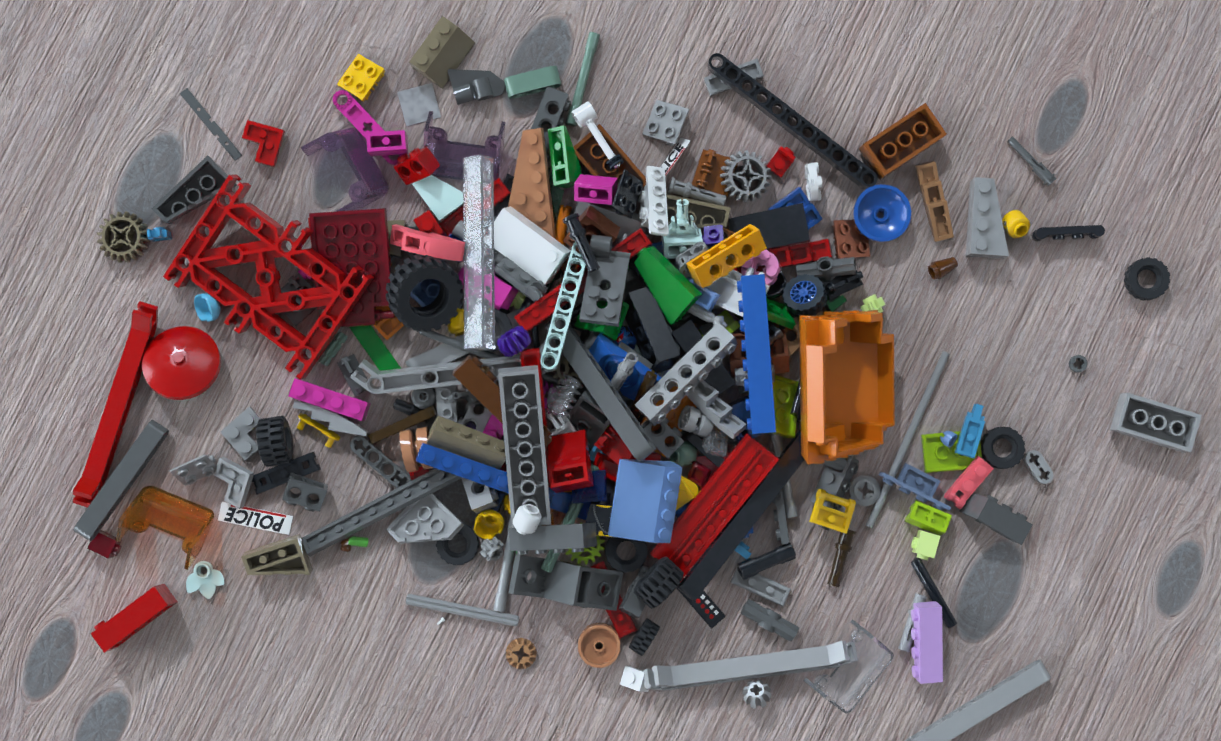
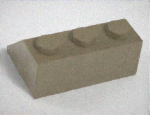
(441, 51)

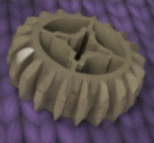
(111, 226)

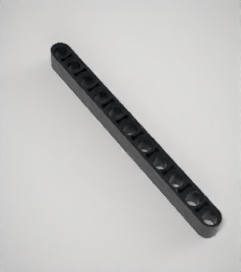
(787, 112)
(742, 521)

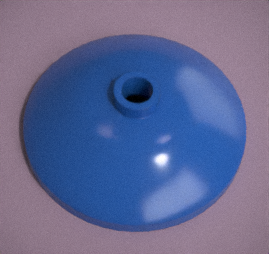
(895, 212)

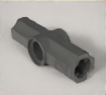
(828, 269)
(769, 620)

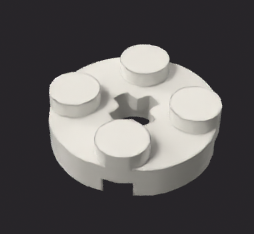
(813, 181)

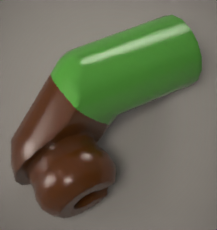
(353, 541)

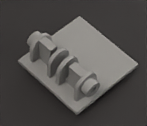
(666, 122)
(195, 469)

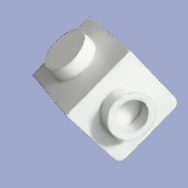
(633, 679)

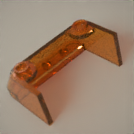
(171, 515)

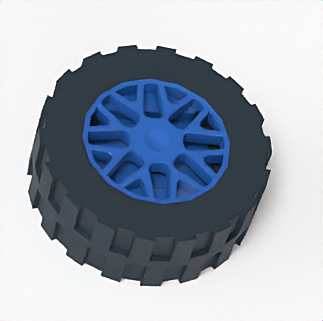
(805, 295)

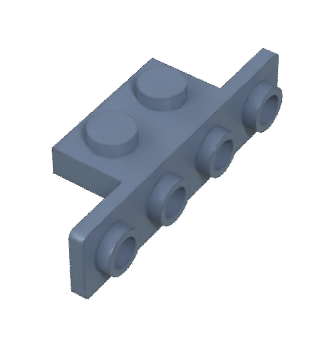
(917, 482)

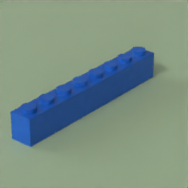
(757, 354)

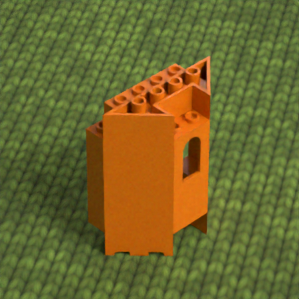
(844, 384)

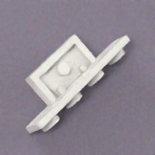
(654, 202)

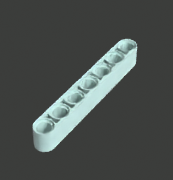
(560, 314)

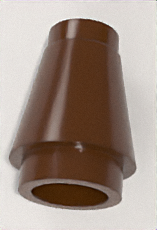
(940, 268)

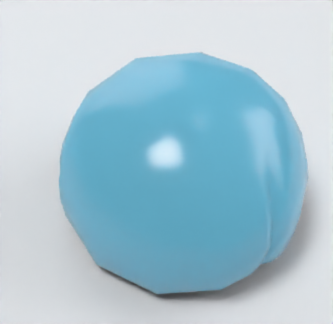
(207, 307)

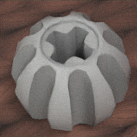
(756, 700)

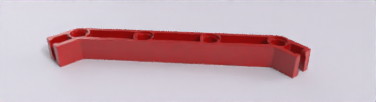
(117, 405)

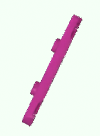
(358, 117)

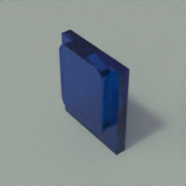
(594, 493)

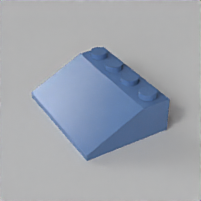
(645, 500)

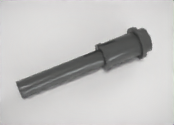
(1038, 168)

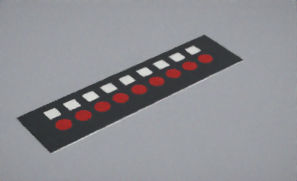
(705, 608)

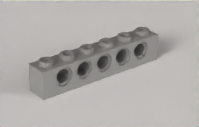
(687, 364)

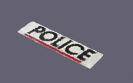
(674, 155)
(255, 518)

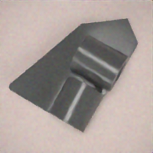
(475, 85)

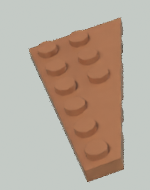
(531, 182)

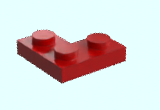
(268, 138)

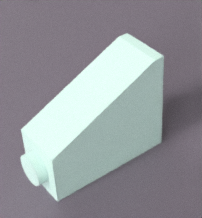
(439, 196)

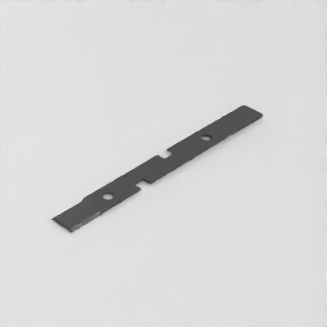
(213, 127)

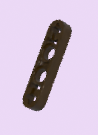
(402, 425)

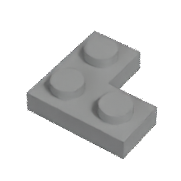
(238, 433)
(238, 479)

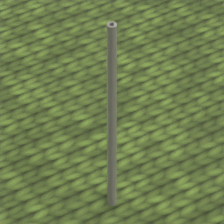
(908, 437)

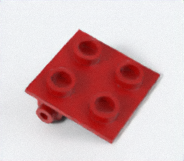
(612, 445)

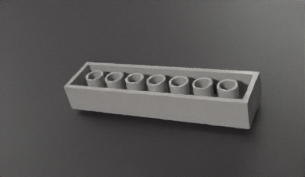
(524, 440)

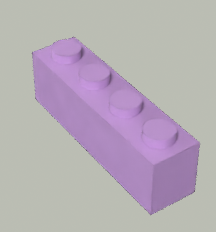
(927, 642)

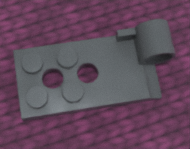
(612, 270)

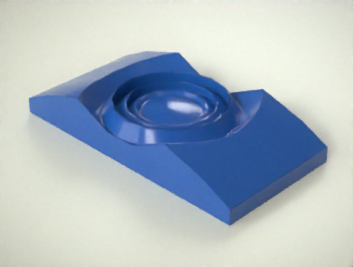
(609, 356)

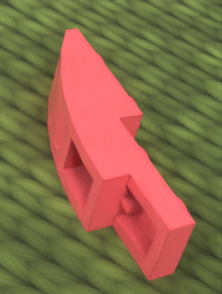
(427, 244)

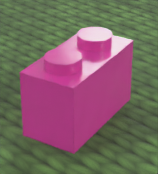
(387, 143)
(595, 189)

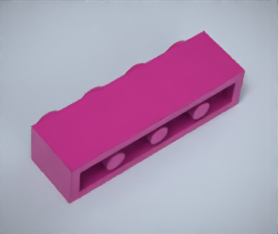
(329, 399)

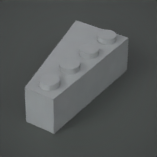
(985, 223)

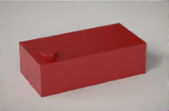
(133, 618)

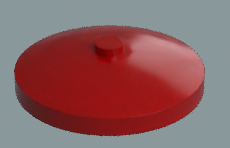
(181, 363)

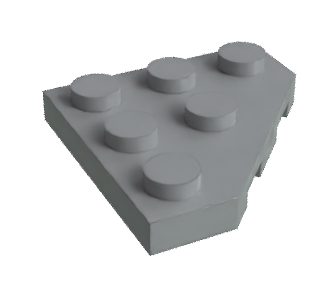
(425, 521)

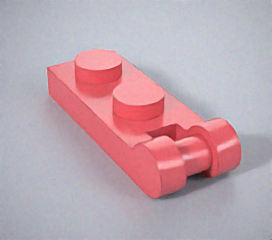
(968, 481)

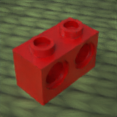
(416, 165)

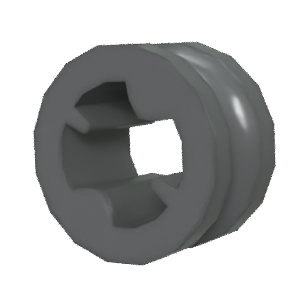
(1082, 367)

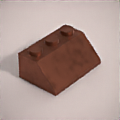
(778, 353)

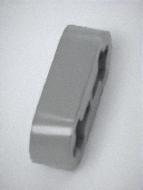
(1042, 464)

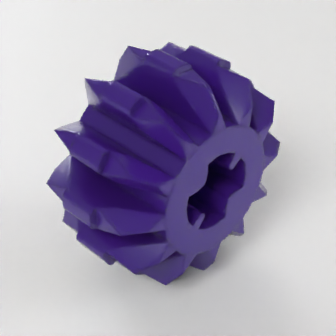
(514, 341)

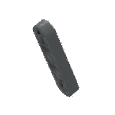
(379, 465)

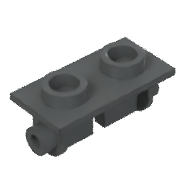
(348, 366)

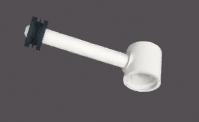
(584, 116)

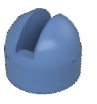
(949, 438)

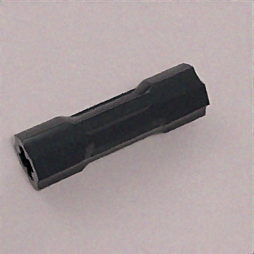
(777, 556)

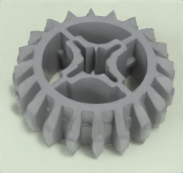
(746, 168)

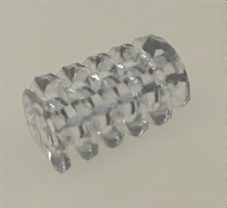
(564, 397)

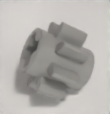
(492, 549)

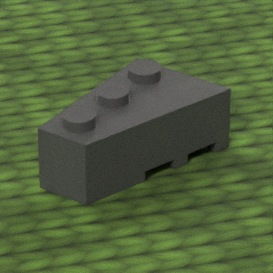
(997, 517)

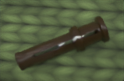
(834, 580)

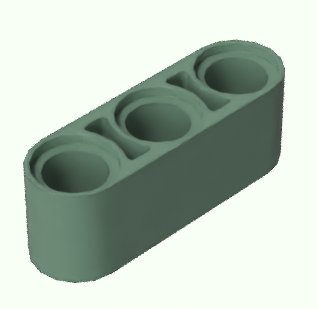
(532, 82)

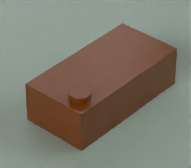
(902, 141)
(596, 161)

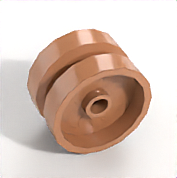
(410, 448)
(603, 655)

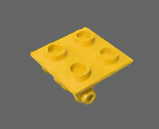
(361, 77)

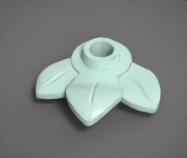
(204, 582)

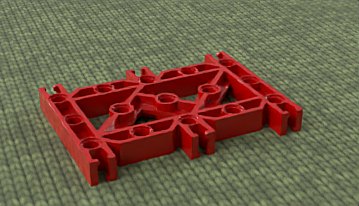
(272, 245)

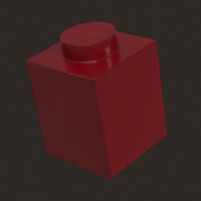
(105, 545)

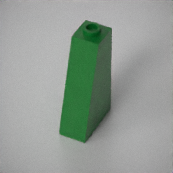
(669, 286)

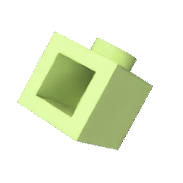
(925, 544)

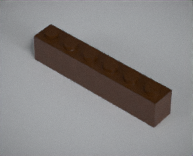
(485, 388)

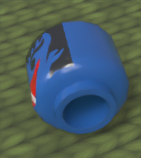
(627, 337)

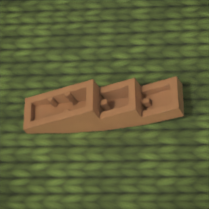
(934, 201)

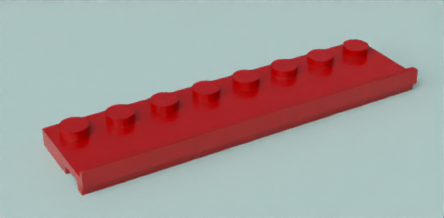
(717, 503)

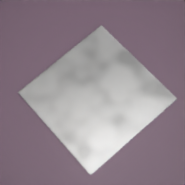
(417, 104)

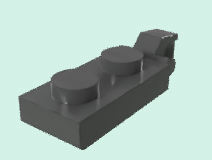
(780, 515)

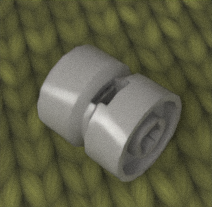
(694, 421)

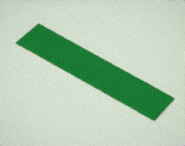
(375, 347)

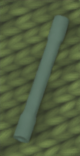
(590, 49)

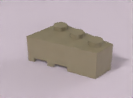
(280, 557)

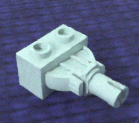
(682, 233)

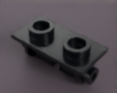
(843, 284)

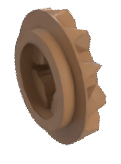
(526, 661)

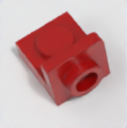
(781, 161)

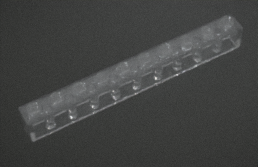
(478, 253)

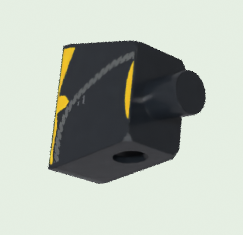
(601, 514)

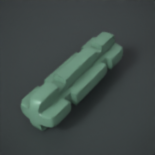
(333, 348)

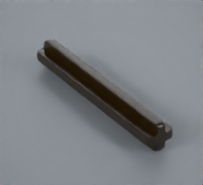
(647, 383)

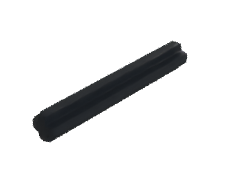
(933, 591)

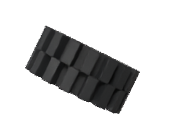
(644, 637)

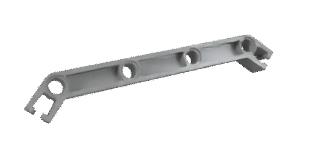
(415, 377)
(750, 667)

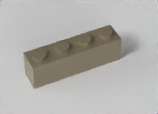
(467, 442)

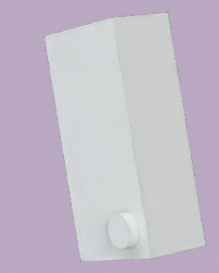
(528, 245)

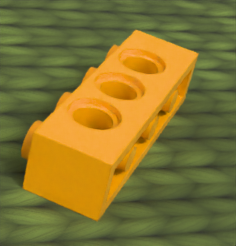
(716, 256)

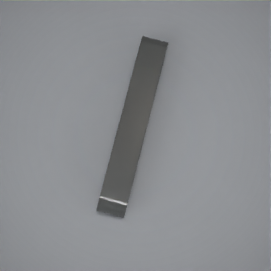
(121, 480)

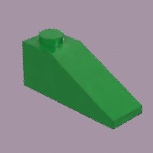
(563, 158)

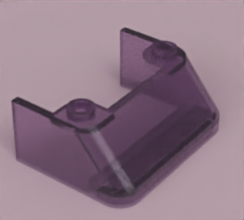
(451, 153)
(371, 182)

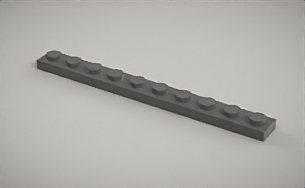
(377, 510)

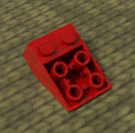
(569, 462)

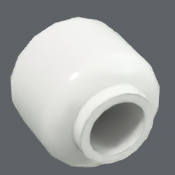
(527, 519)

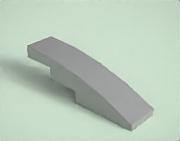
(715, 409)
(337, 422)

